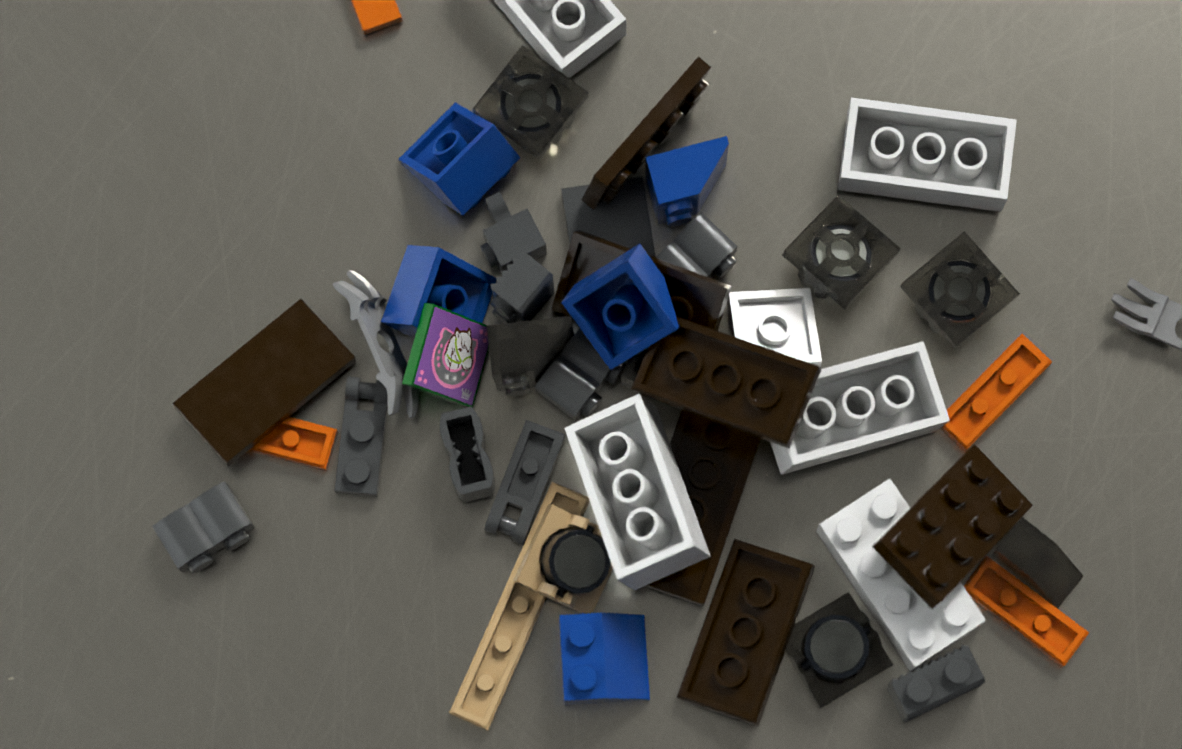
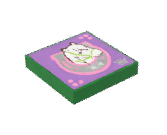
(447, 355)

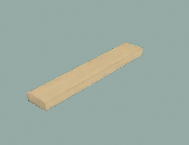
(508, 629)

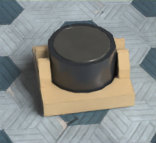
(570, 560)

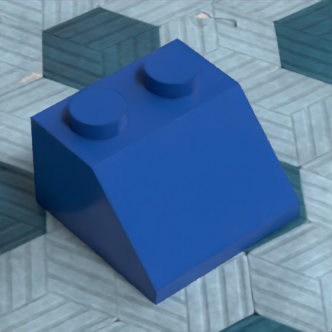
(460, 158)
(683, 179)
(437, 279)
(623, 306)
(604, 658)

